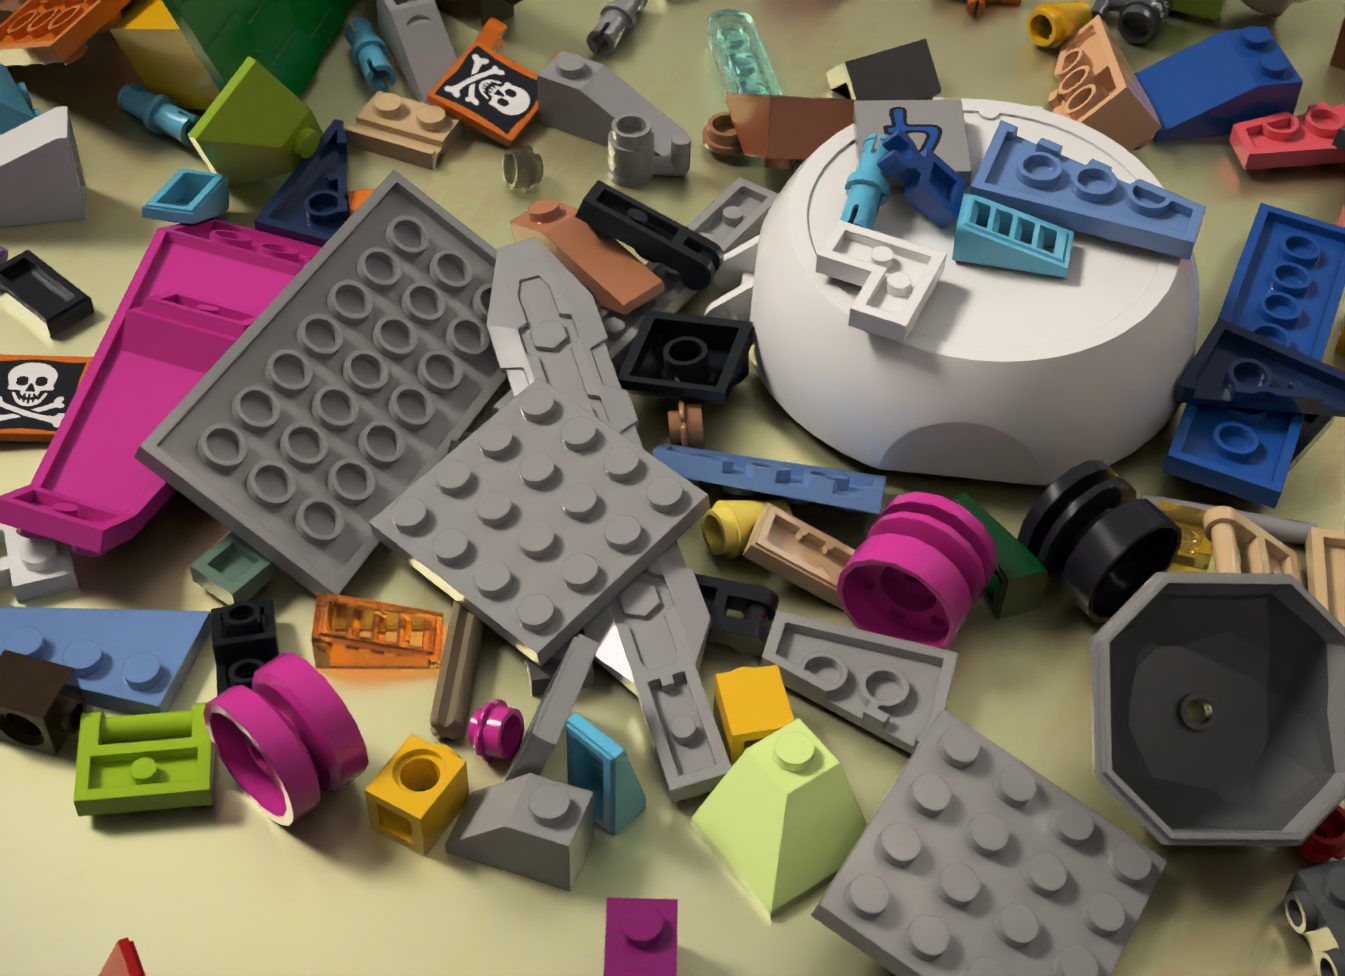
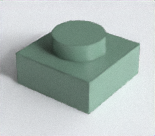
(233, 570)

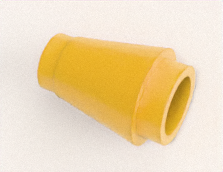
(1056, 22)

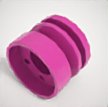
(918, 570)

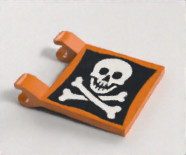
(489, 88)
(37, 394)

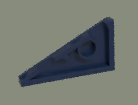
(315, 195)
(1257, 373)

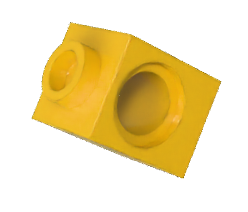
(415, 816)

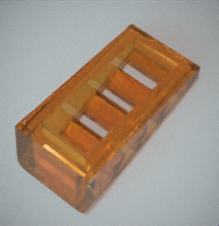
(357, 615)

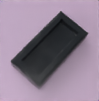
(42, 294)

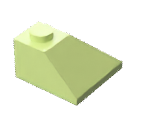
(782, 818)

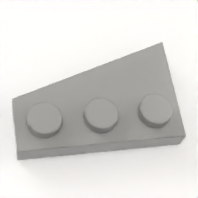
(863, 675)

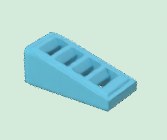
(189, 198)
(999, 238)
(604, 768)

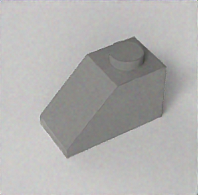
(527, 828)

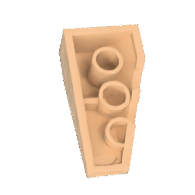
(1102, 88)

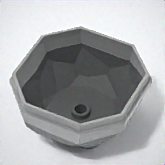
(1273, 700)

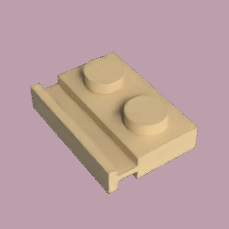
(404, 130)

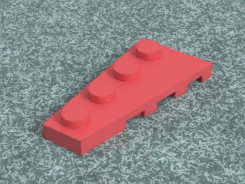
(1290, 139)

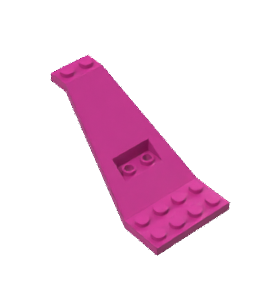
(174, 323)

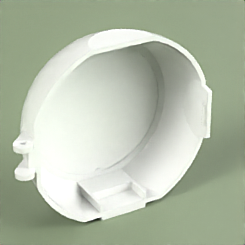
(1003, 365)

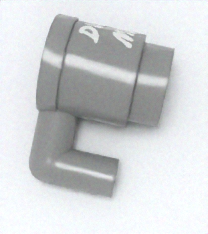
(633, 156)

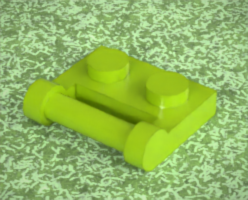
(143, 772)

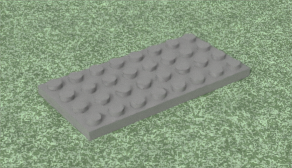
(340, 389)

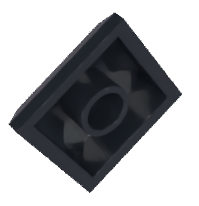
(687, 357)

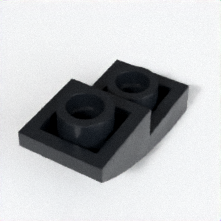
(243, 641)

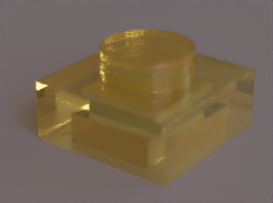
(1195, 547)

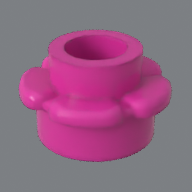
(496, 731)

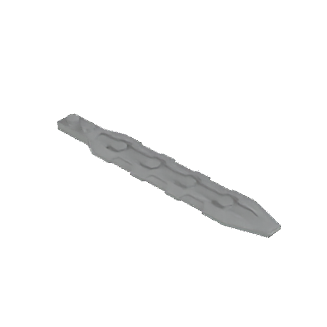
(659, 624)

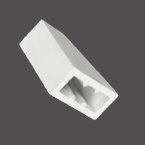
(41, 172)

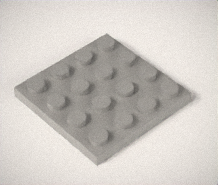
(540, 519)
(987, 870)

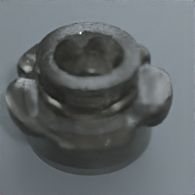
(522, 168)

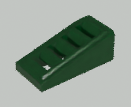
(1019, 575)

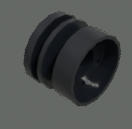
(1098, 538)

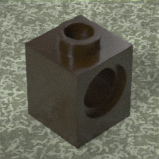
(38, 702)

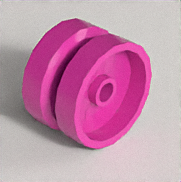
(286, 738)

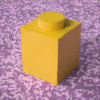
(749, 707)

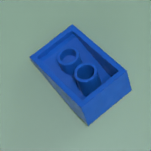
(1220, 84)

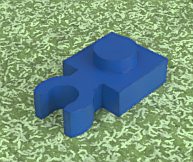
(928, 180)

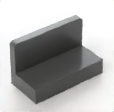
(889, 75)

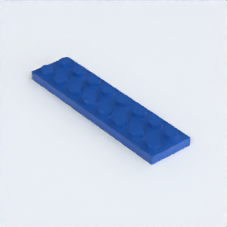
(1289, 294)

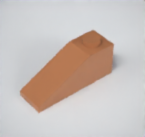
(599, 262)

